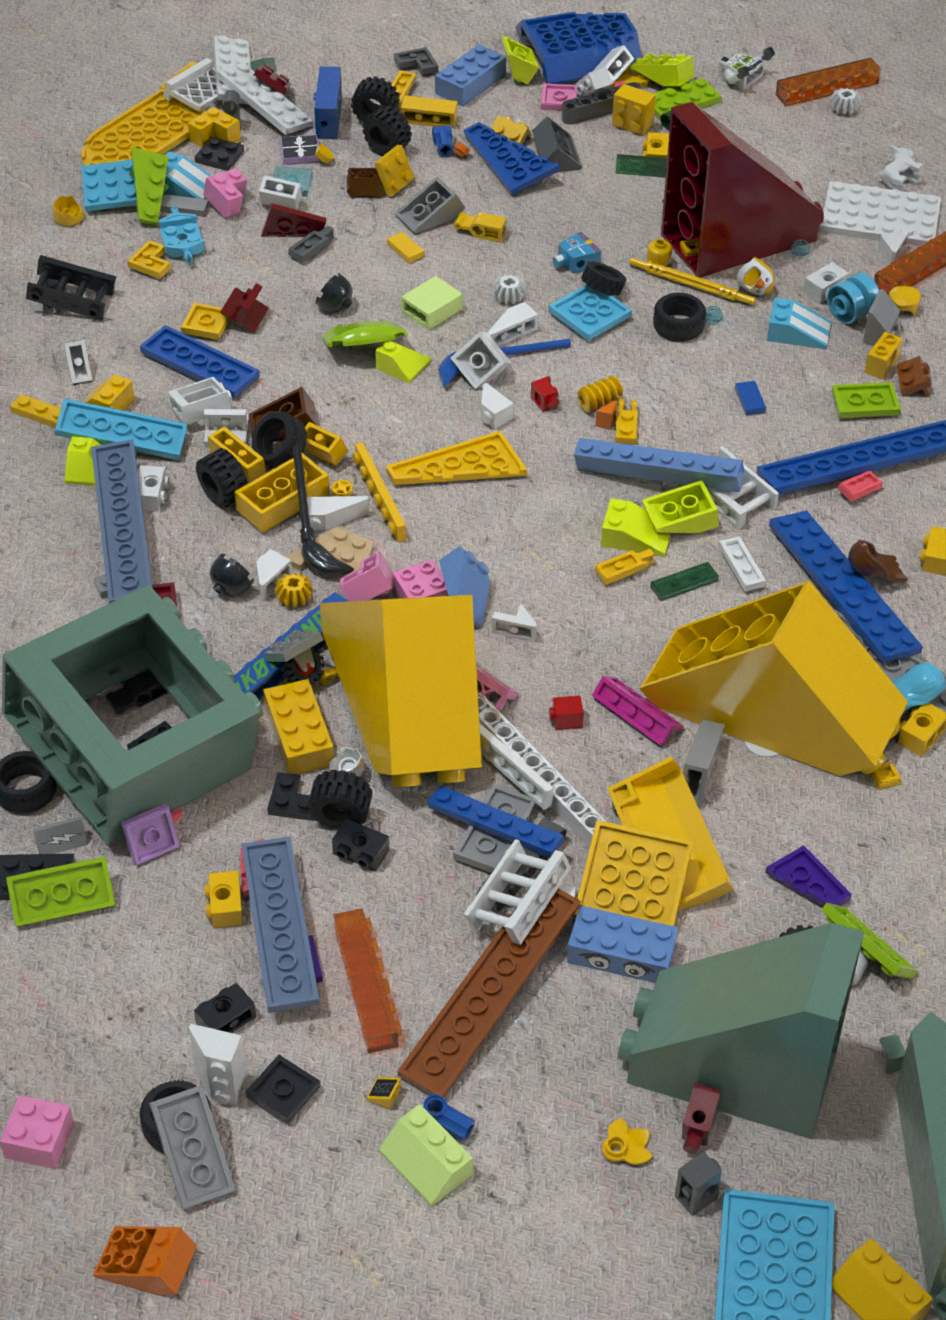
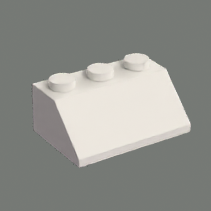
(219, 1062)

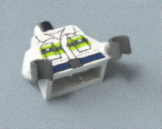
(744, 69)

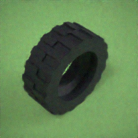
(603, 278)

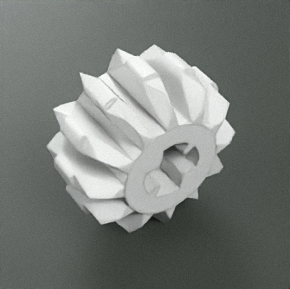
(845, 101)
(509, 289)

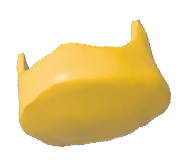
(67, 211)
(905, 298)

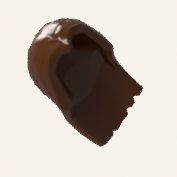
(870, 563)

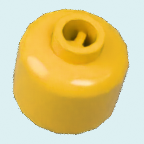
(659, 252)

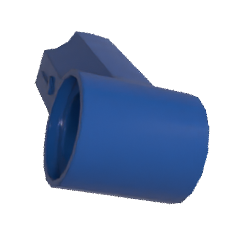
(443, 138)
(450, 1119)

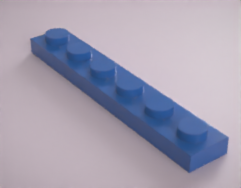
(495, 821)

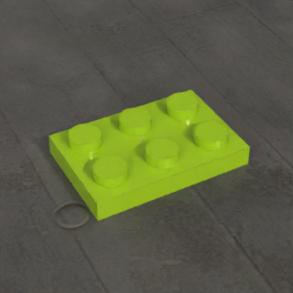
(865, 400)

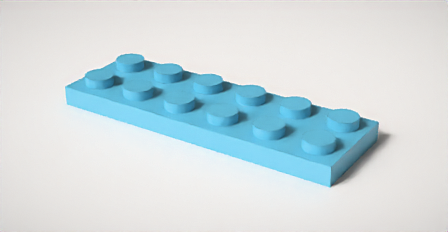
(111, 425)

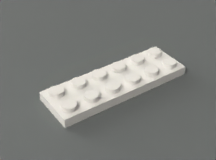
(226, 54)
(264, 99)

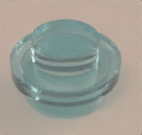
(800, 248)
(713, 314)

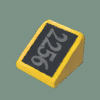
(384, 1091)

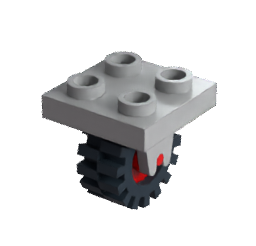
(298, 656)

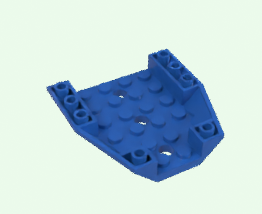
(577, 43)

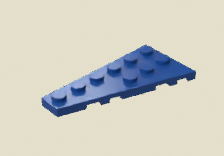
(510, 161)

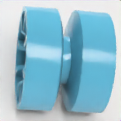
(852, 297)

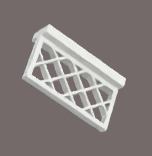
(192, 78)

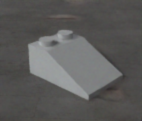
(430, 207)

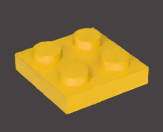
(394, 170)
(204, 321)

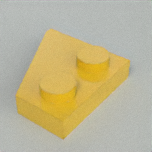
(630, 75)

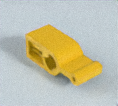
(483, 225)

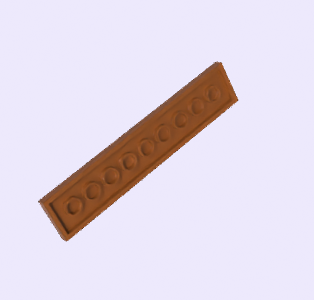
(483, 1000)

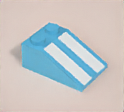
(185, 177)
(797, 325)

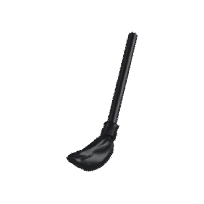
(312, 552)

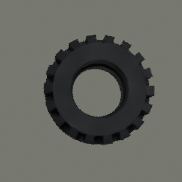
(373, 89)
(386, 129)
(220, 476)
(339, 797)

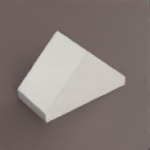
(893, 245)

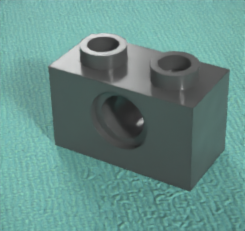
(698, 1183)

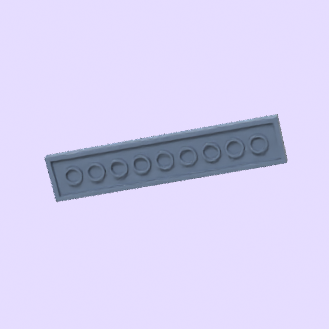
(121, 519)

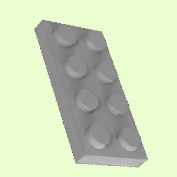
(483, 848)
(192, 1146)

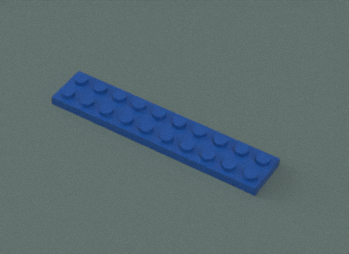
(855, 458)
(845, 587)

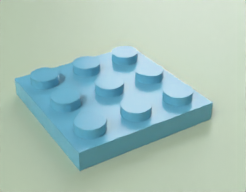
(108, 185)
(590, 311)

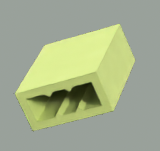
(432, 302)

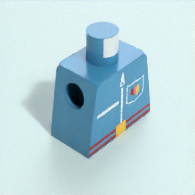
(576, 253)

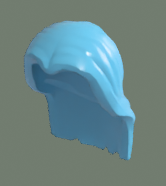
(920, 684)

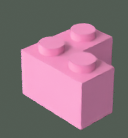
(226, 191)
(369, 581)

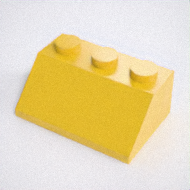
(879, 1287)

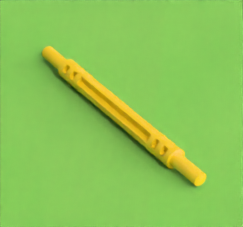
(693, 281)

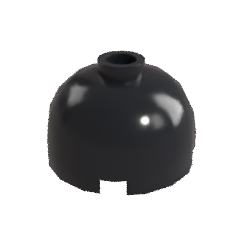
(336, 295)
(229, 577)

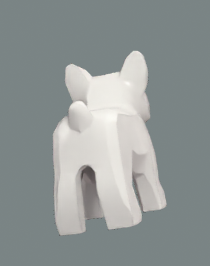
(901, 168)

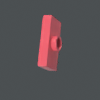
(860, 485)

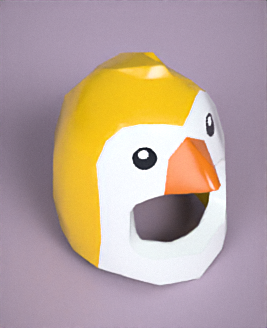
(756, 277)

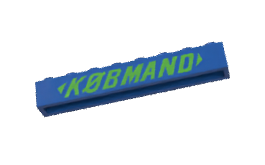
(262, 674)

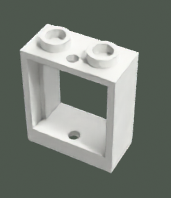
(191, 400)

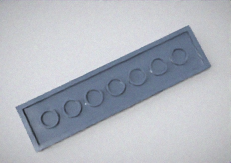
(280, 925)

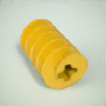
(601, 391)

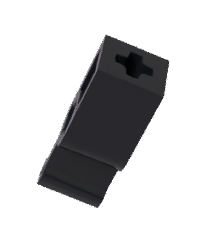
(136, 691)

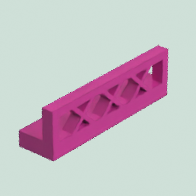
(636, 709)

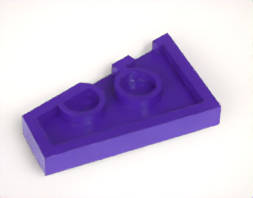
(809, 877)

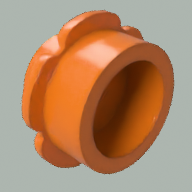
(461, 149)

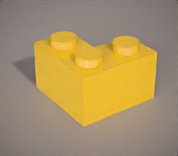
(213, 124)

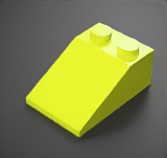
(683, 510)
(630, 529)

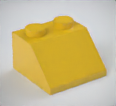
(112, 393)

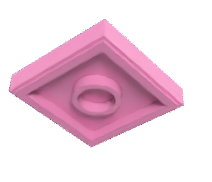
(555, 94)

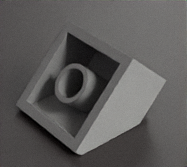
(881, 318)

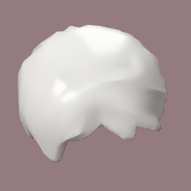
(348, 760)

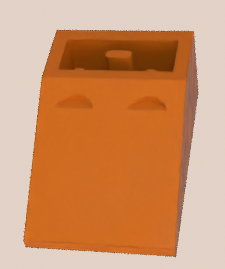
(146, 1258)

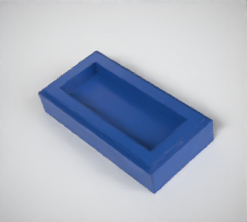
(750, 397)

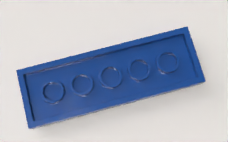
(199, 360)

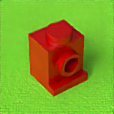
(544, 394)

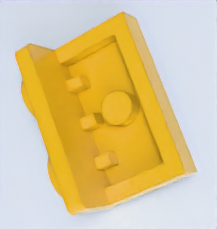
(511, 129)

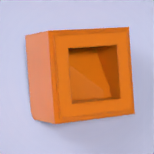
(606, 415)

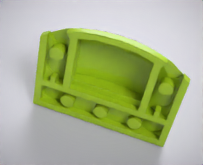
(363, 333)

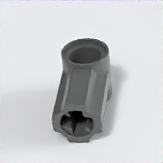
(231, 104)

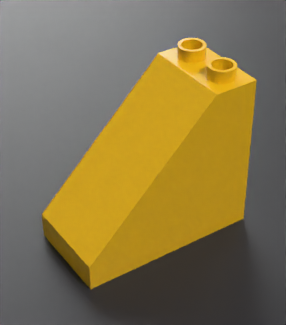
(783, 680)
(409, 682)

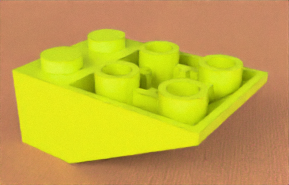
(666, 69)

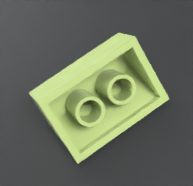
(426, 1155)

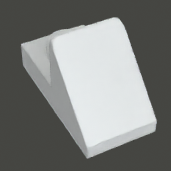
(519, 626)

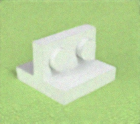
(233, 419)

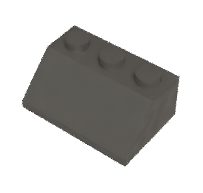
(556, 145)

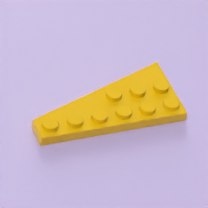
(469, 460)

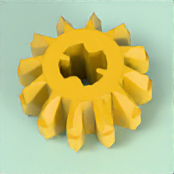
(294, 590)

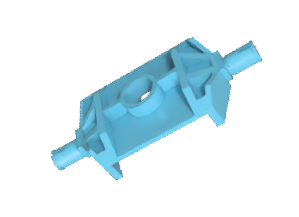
(178, 227)

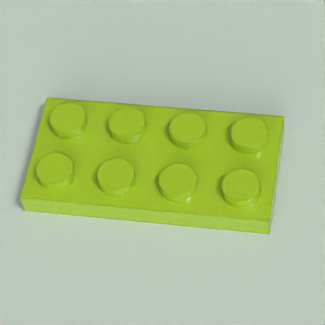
(696, 91)
(60, 891)
(873, 945)

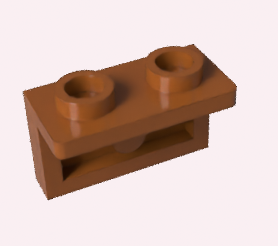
(914, 376)

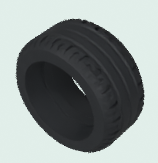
(679, 304)
(268, 429)
(26, 799)
(146, 1118)

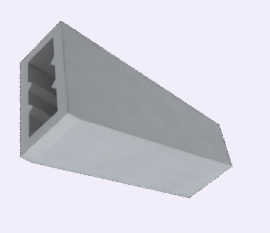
(702, 758)

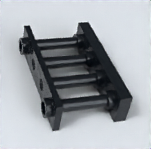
(74, 275)

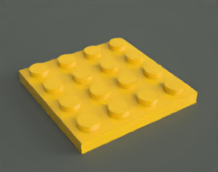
(635, 872)

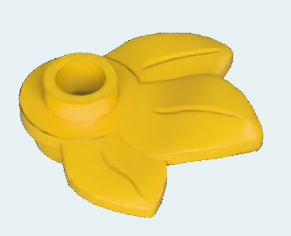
(629, 1142)

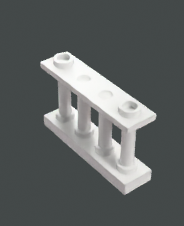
(752, 482)
(531, 905)

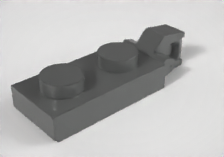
(311, 244)

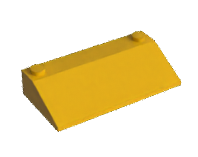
(663, 804)

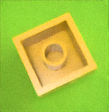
(633, 109)

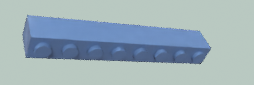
(659, 464)

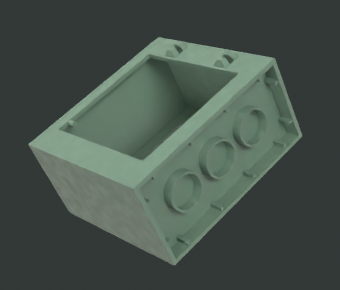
(58, 671)

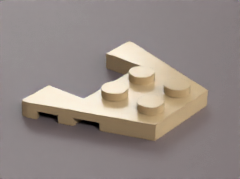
(341, 544)

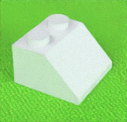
(480, 359)

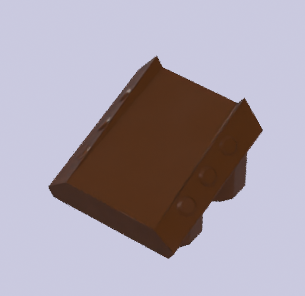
(364, 182)

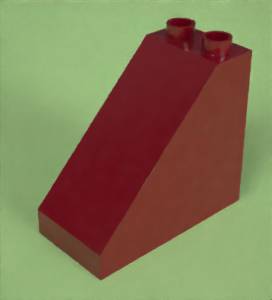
(728, 197)

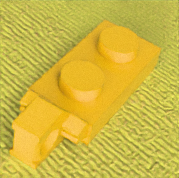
(624, 565)

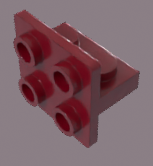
(244, 308)

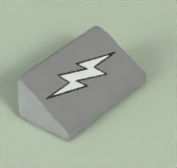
(60, 836)

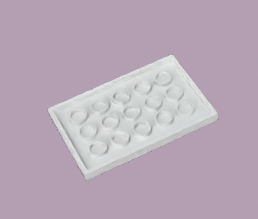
(879, 211)

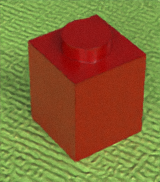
(566, 712)

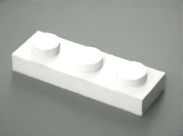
(742, 563)

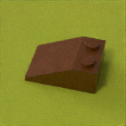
(294, 403)

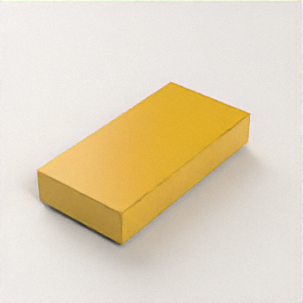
(405, 247)

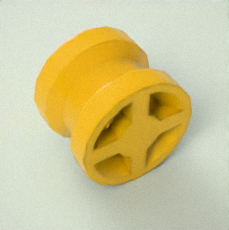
(342, 488)

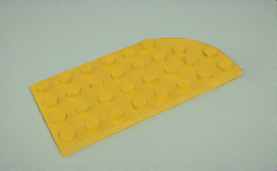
(149, 125)

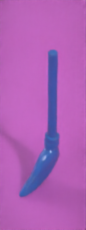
(448, 369)

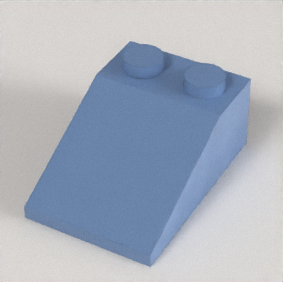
(467, 576)

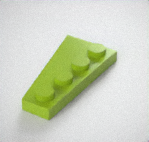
(149, 182)

